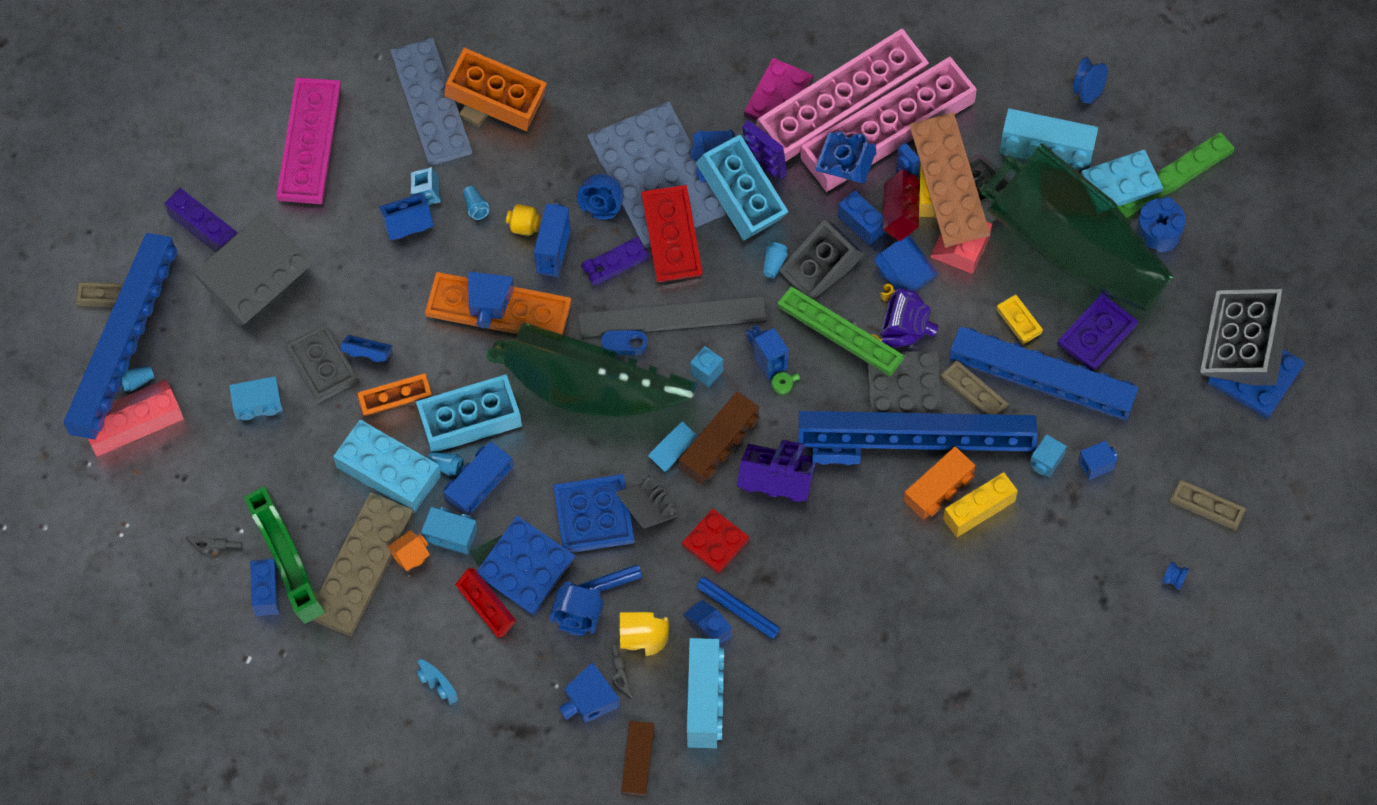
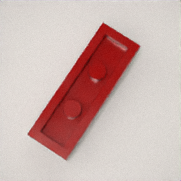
(485, 602)

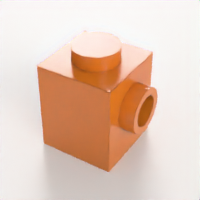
(409, 550)

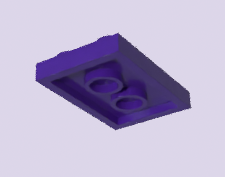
(765, 150)
(1097, 332)

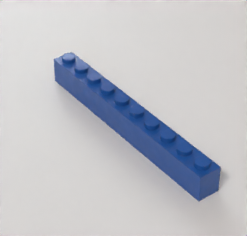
(120, 336)
(917, 431)

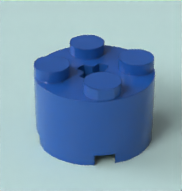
(1161, 224)
(576, 609)

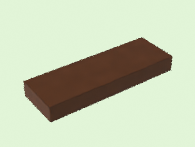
(637, 758)

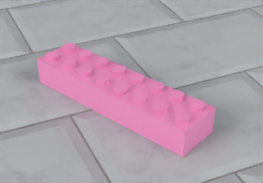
(843, 92)
(887, 120)

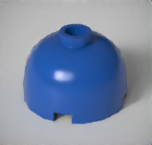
(601, 196)

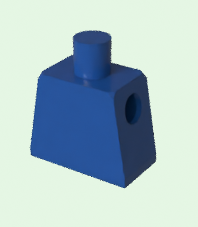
(488, 296)
(589, 696)

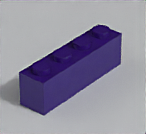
(199, 220)

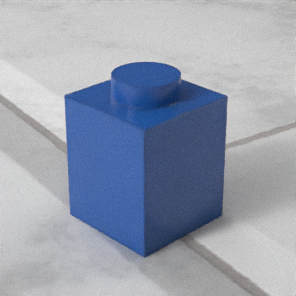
(1098, 459)

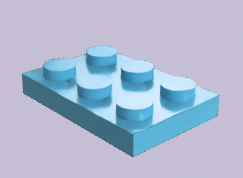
(1125, 178)

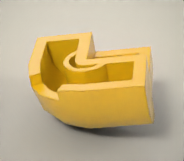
(643, 631)

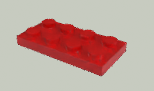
(671, 233)

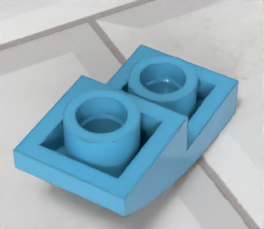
(673, 446)
(434, 678)

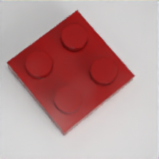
(715, 541)

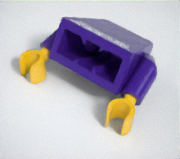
(904, 318)

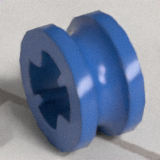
(751, 334)

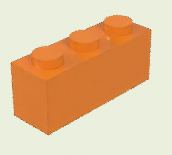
(393, 395)
(939, 483)

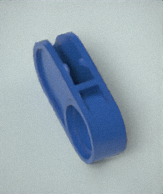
(620, 342)

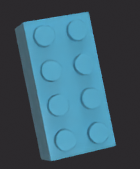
(1067, 139)
(741, 187)
(469, 413)
(387, 466)
(703, 688)

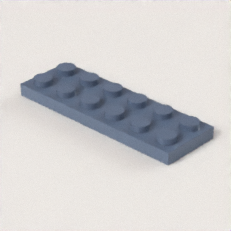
(433, 113)

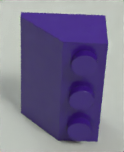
(755, 475)

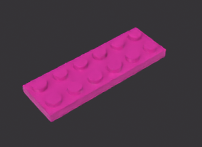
(309, 140)

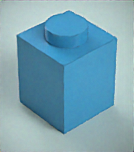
(706, 366)
(1047, 456)

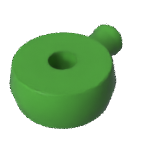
(785, 378)

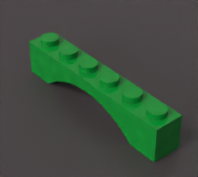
(286, 555)

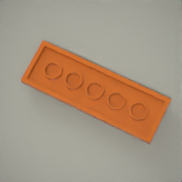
(451, 303)

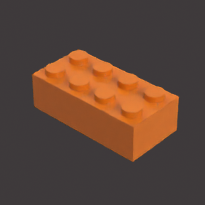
(495, 89)

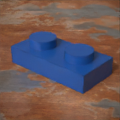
(907, 160)
(368, 348)
(836, 455)

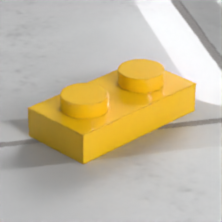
(1019, 319)

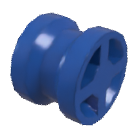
(1175, 575)

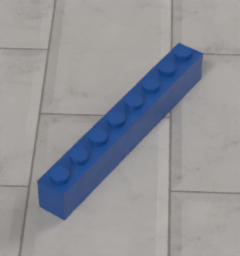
(1043, 373)

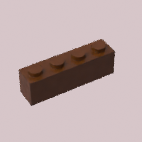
(719, 438)

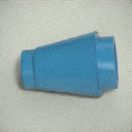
(475, 203)
(774, 258)
(136, 377)
(449, 463)

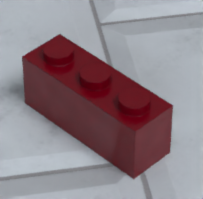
(901, 205)

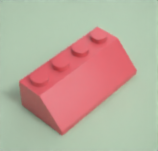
(137, 417)

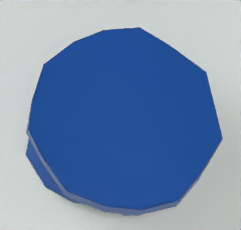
(1090, 80)

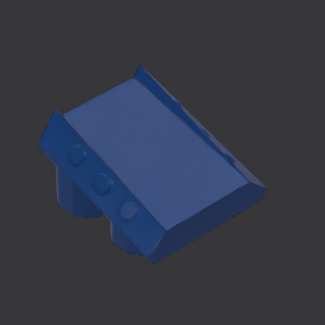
(706, 141)
(846, 156)
(905, 265)

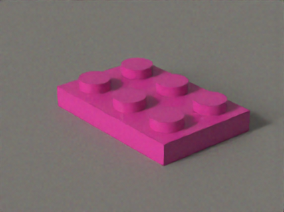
(777, 86)

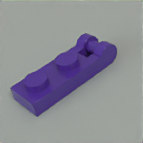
(615, 261)
(787, 458)

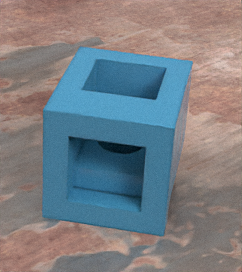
(426, 182)

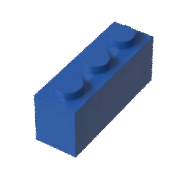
(478, 478)

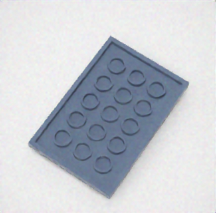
(653, 154)

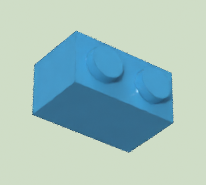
(256, 398)
(449, 530)

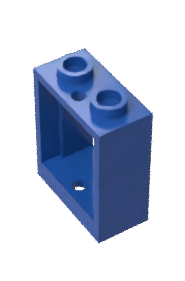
(552, 239)

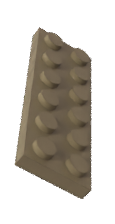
(361, 563)

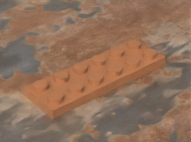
(949, 180)

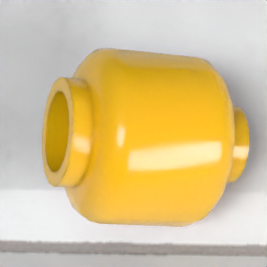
(523, 220)

